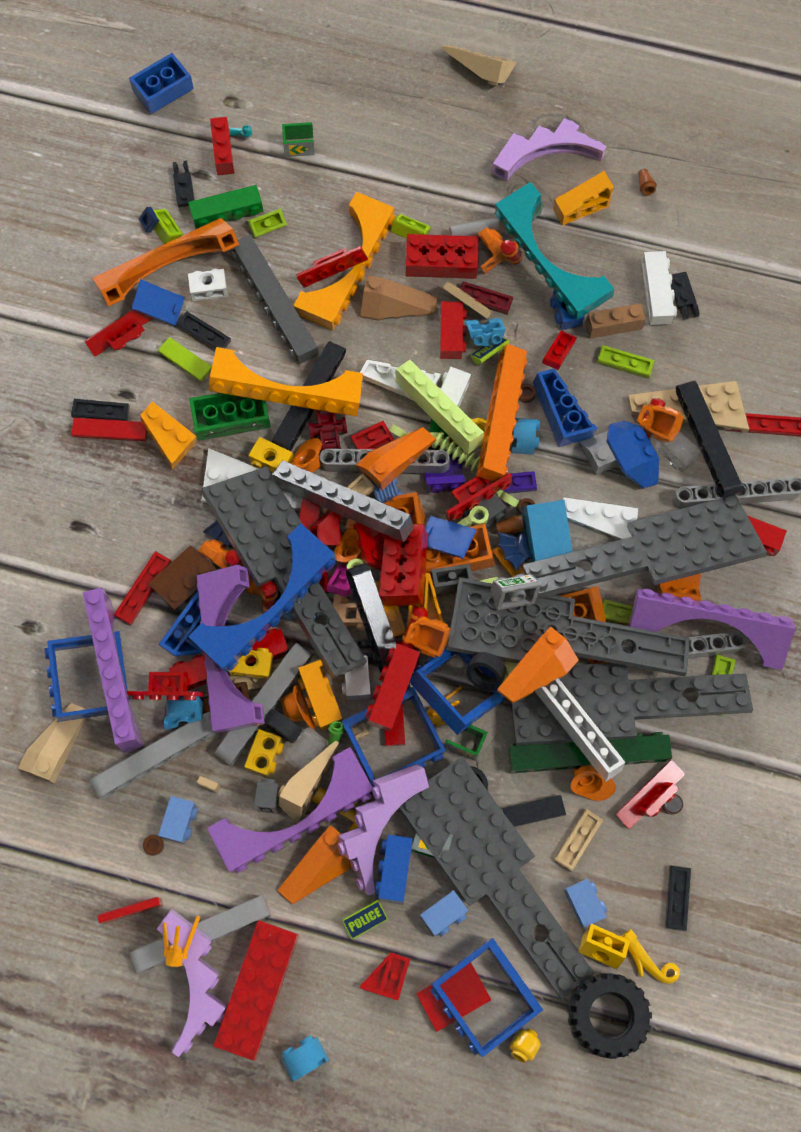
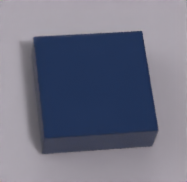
(148, 219)

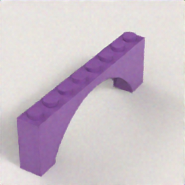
(101, 622)
(769, 633)
(227, 704)
(242, 847)

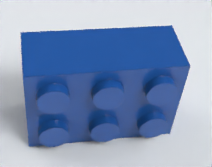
(161, 83)
(394, 869)

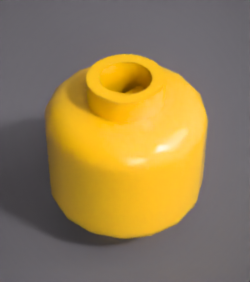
(525, 1045)

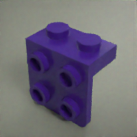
(445, 481)

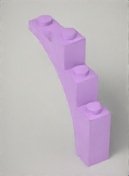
(544, 142)
(372, 817)
(201, 976)

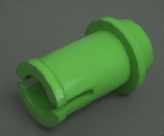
(336, 730)

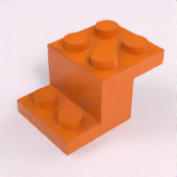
(682, 587)

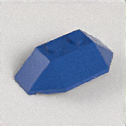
(634, 453)
(176, 639)

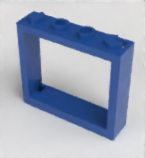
(52, 672)
(440, 703)
(359, 718)
(449, 1009)

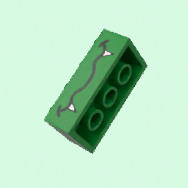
(227, 415)

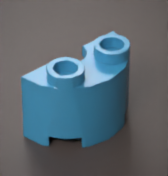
(487, 333)
(525, 436)
(182, 710)
(304, 1059)

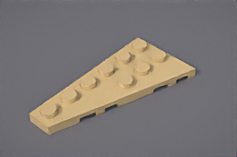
(721, 398)

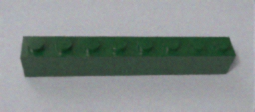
(568, 755)

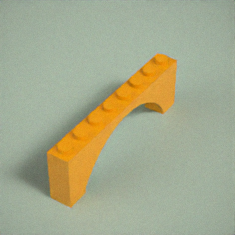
(328, 304)
(234, 378)

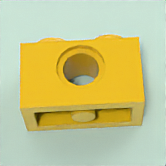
(265, 449)
(260, 669)
(604, 946)

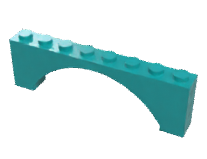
(577, 292)

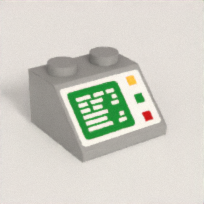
(515, 591)

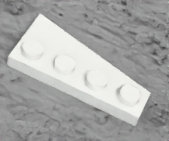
(384, 376)
(601, 517)

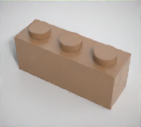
(615, 320)

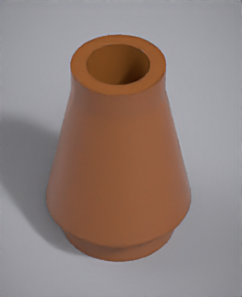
(646, 182)
(511, 525)

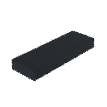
(202, 331)
(100, 410)
(535, 811)
(678, 898)

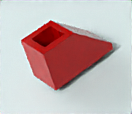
(328, 529)

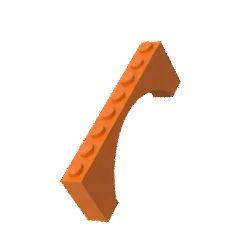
(118, 281)

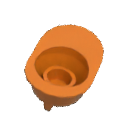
(308, 455)
(348, 547)
(295, 707)
(591, 785)

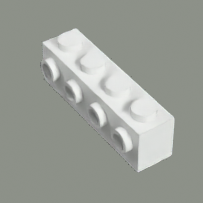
(658, 288)

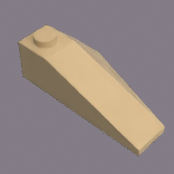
(489, 68)
(52, 748)
(298, 792)

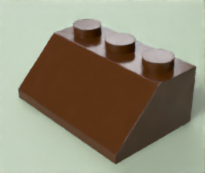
(179, 578)

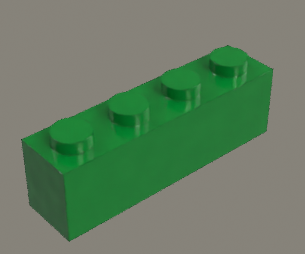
(227, 206)

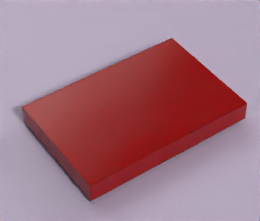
(463, 990)

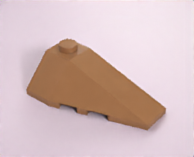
(390, 299)

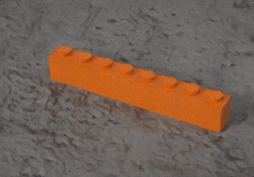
(502, 413)

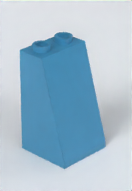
(547, 529)

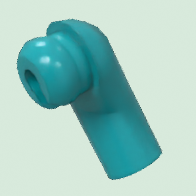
(245, 132)

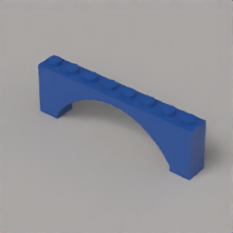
(229, 643)

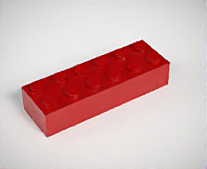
(256, 990)

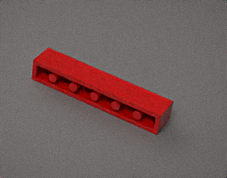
(196, 669)

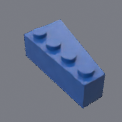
(561, 409)

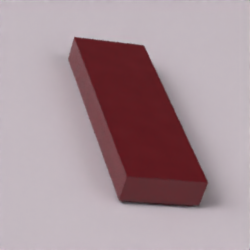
(490, 299)

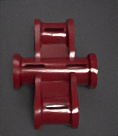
(328, 429)

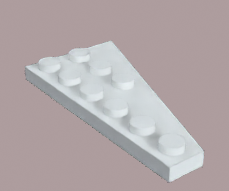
(222, 467)

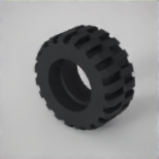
(637, 1007)

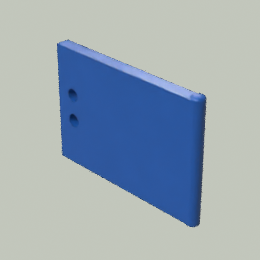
(157, 303)
(449, 537)

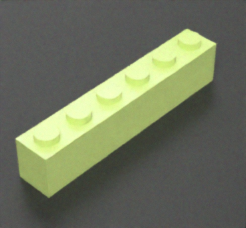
(439, 407)

